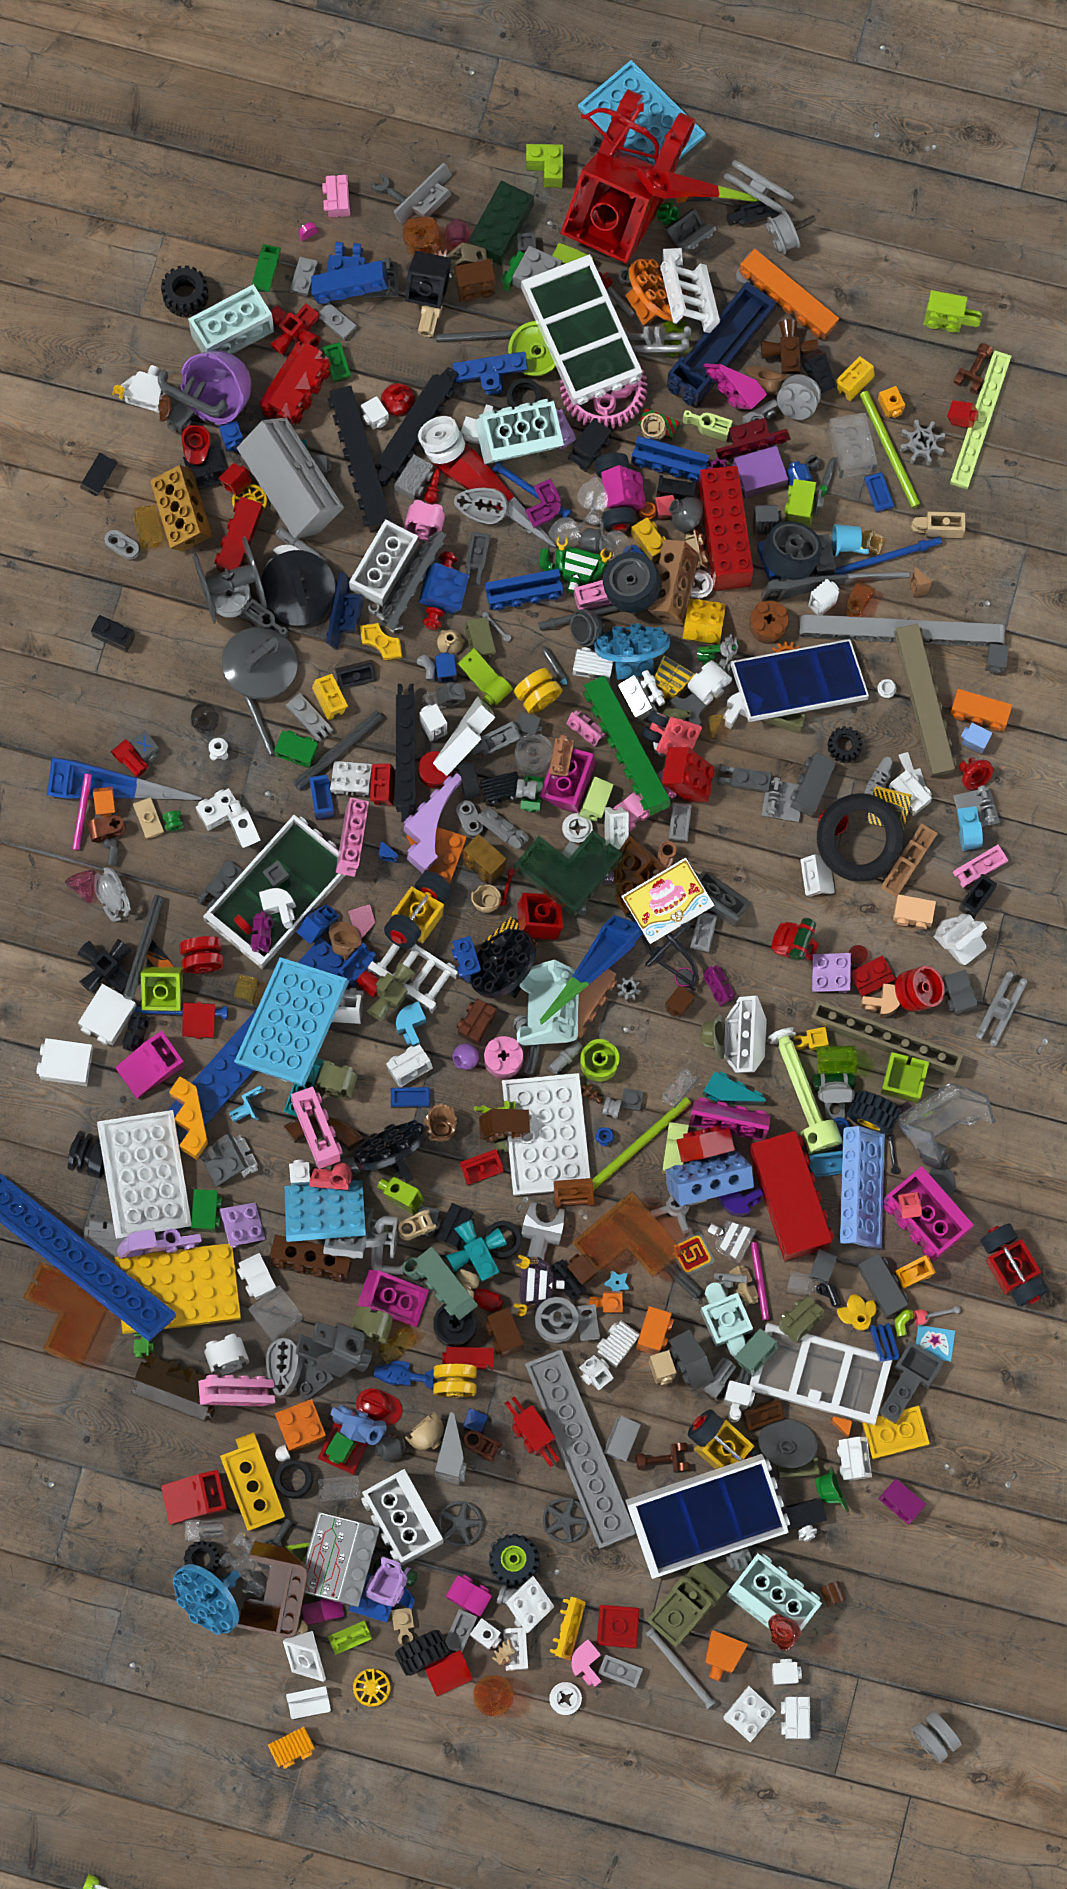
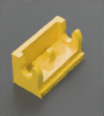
(855, 378)
(329, 696)

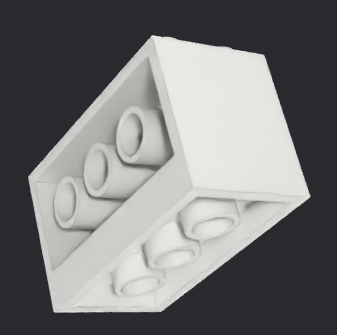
(406, 1505)

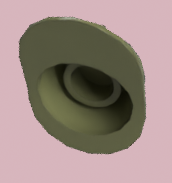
(713, 1035)

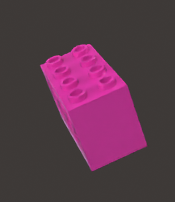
(941, 1213)

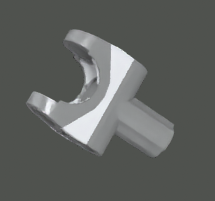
(541, 1232)

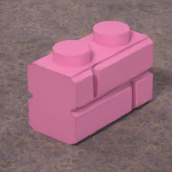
(337, 196)

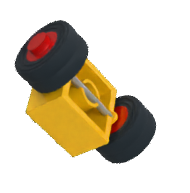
(418, 911)
(719, 1441)

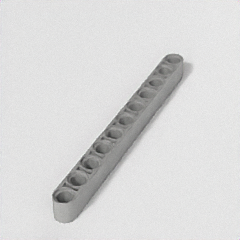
(883, 630)

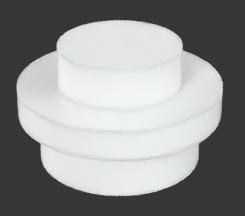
(886, 688)

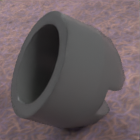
(621, 274)
(814, 465)

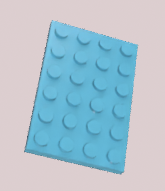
(657, 115)
(291, 1021)

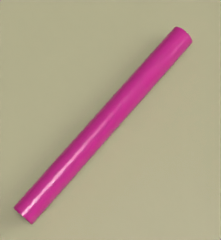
(81, 812)
(760, 1281)

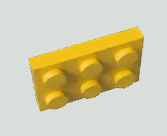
(890, 1438)

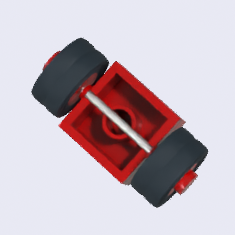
(1013, 1265)

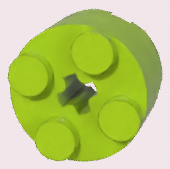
(610, 1060)

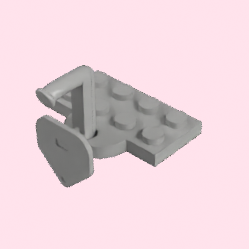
(375, 1237)

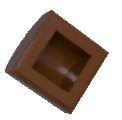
(832, 1594)

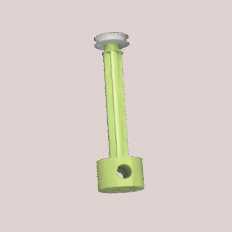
(820, 1135)

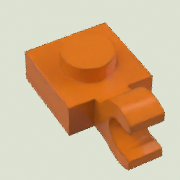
(611, 1301)

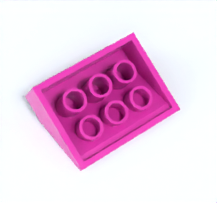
(741, 1122)

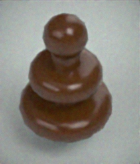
(592, 1094)

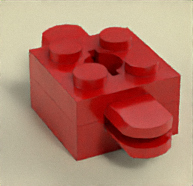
(533, 1431)

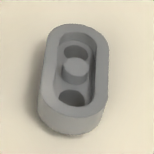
(123, 544)
(469, 818)

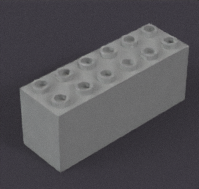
(290, 477)

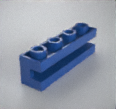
(668, 458)
(523, 589)

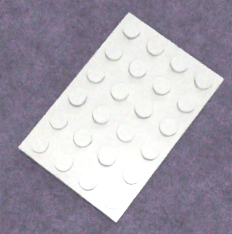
(556, 1137)
(144, 1173)

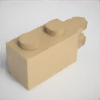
(940, 524)

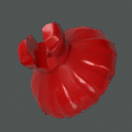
(398, 399)
(976, 773)

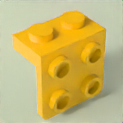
(704, 621)

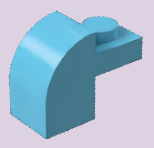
(970, 828)
(407, 1020)

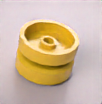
(537, 691)
(454, 1380)

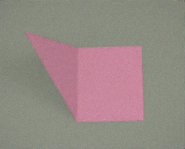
(362, 919)

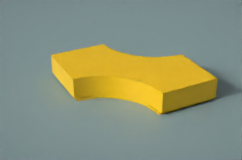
(387, 646)

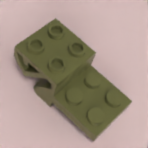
(688, 1603)

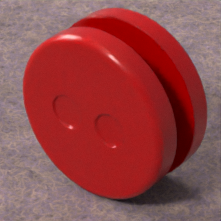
(429, 773)

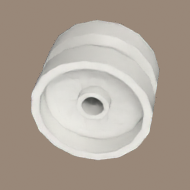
(441, 439)

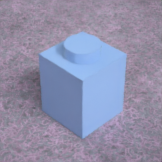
(976, 738)

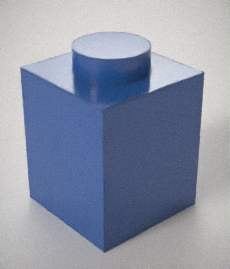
(445, 667)

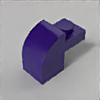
(738, 1205)

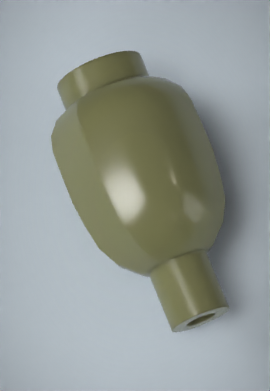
(677, 713)

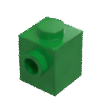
(340, 1448)

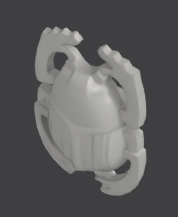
(111, 893)

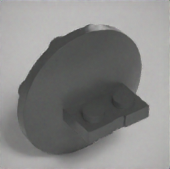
(259, 663)

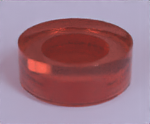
(858, 955)

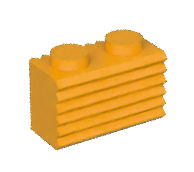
(292, 1747)

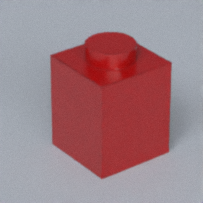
(962, 414)
(235, 479)

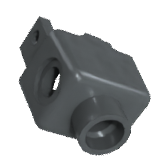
(336, 1350)

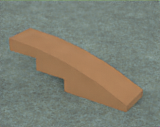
(909, 860)

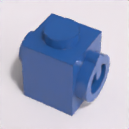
(231, 436)

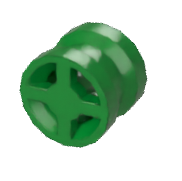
(173, 821)

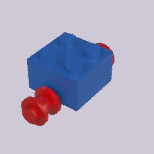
(442, 590)

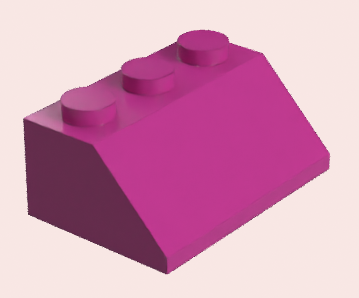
(570, 790)

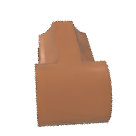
(666, 860)

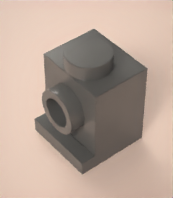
(450, 694)

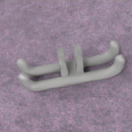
(758, 187)
(655, 340)
(1001, 1008)

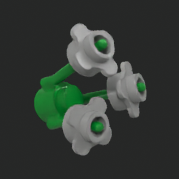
(726, 648)

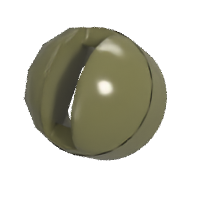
(502, 1145)

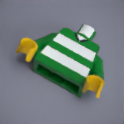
(579, 565)

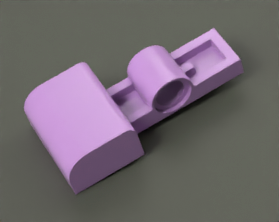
(146, 1242)

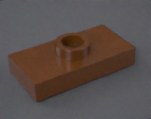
(763, 1414)

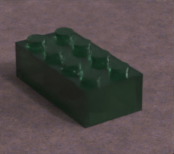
(502, 221)

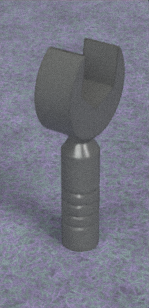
(385, 187)

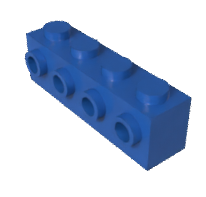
(349, 282)

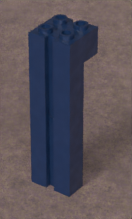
(722, 345)

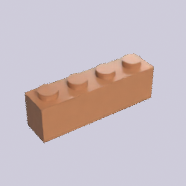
(592, 997)

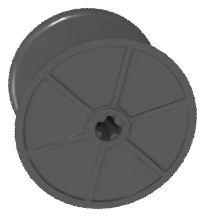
(240, 577)

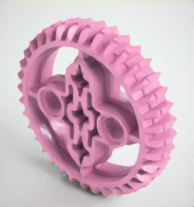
(610, 398)

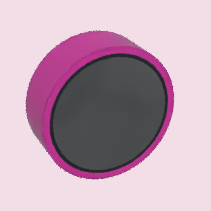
(687, 973)

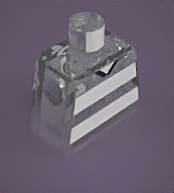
(732, 1239)

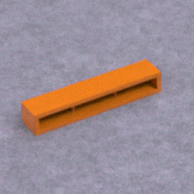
(788, 294)

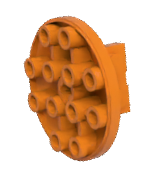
(649, 291)

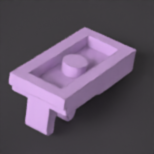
(566, 431)

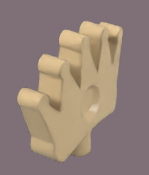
(504, 1652)

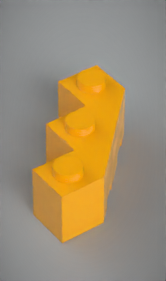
(190, 1118)

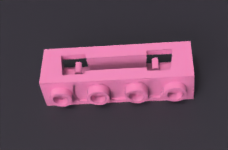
(306, 1099)

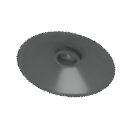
(788, 1443)

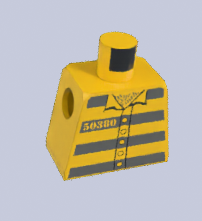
(672, 678)

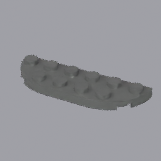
(409, 580)

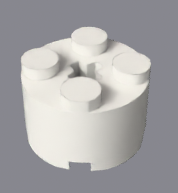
(709, 682)
(226, 1355)

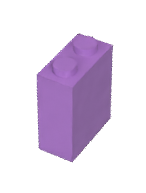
(761, 471)

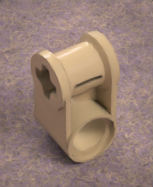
(417, 1224)

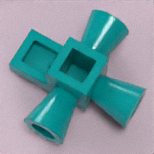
(476, 1250)

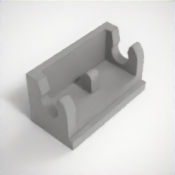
(621, 1438)

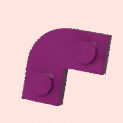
(549, 505)

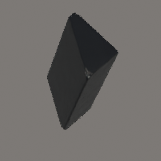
(355, 674)

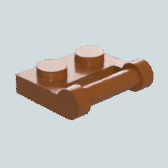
(573, 1192)

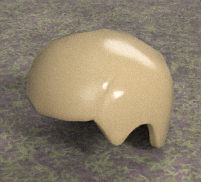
(486, 898)

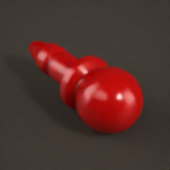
(431, 496)

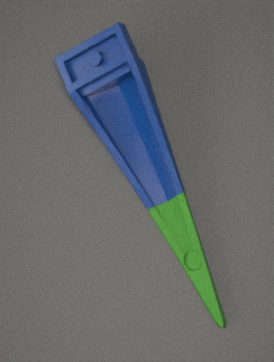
(611, 943)

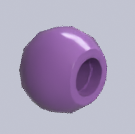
(465, 1056)

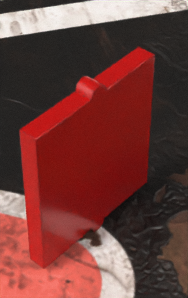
(198, 1020)

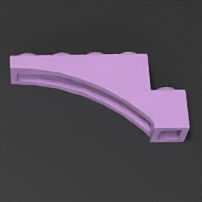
(424, 823)

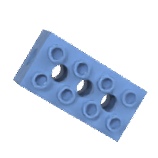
(710, 1183)

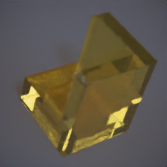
(246, 988)

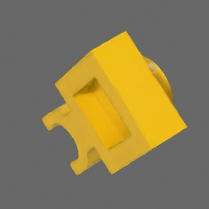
(814, 1038)

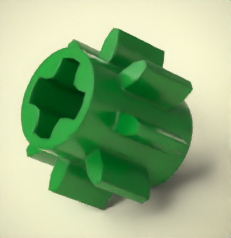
(667, 213)

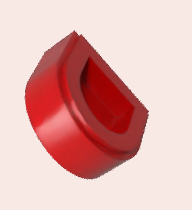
(243, 924)

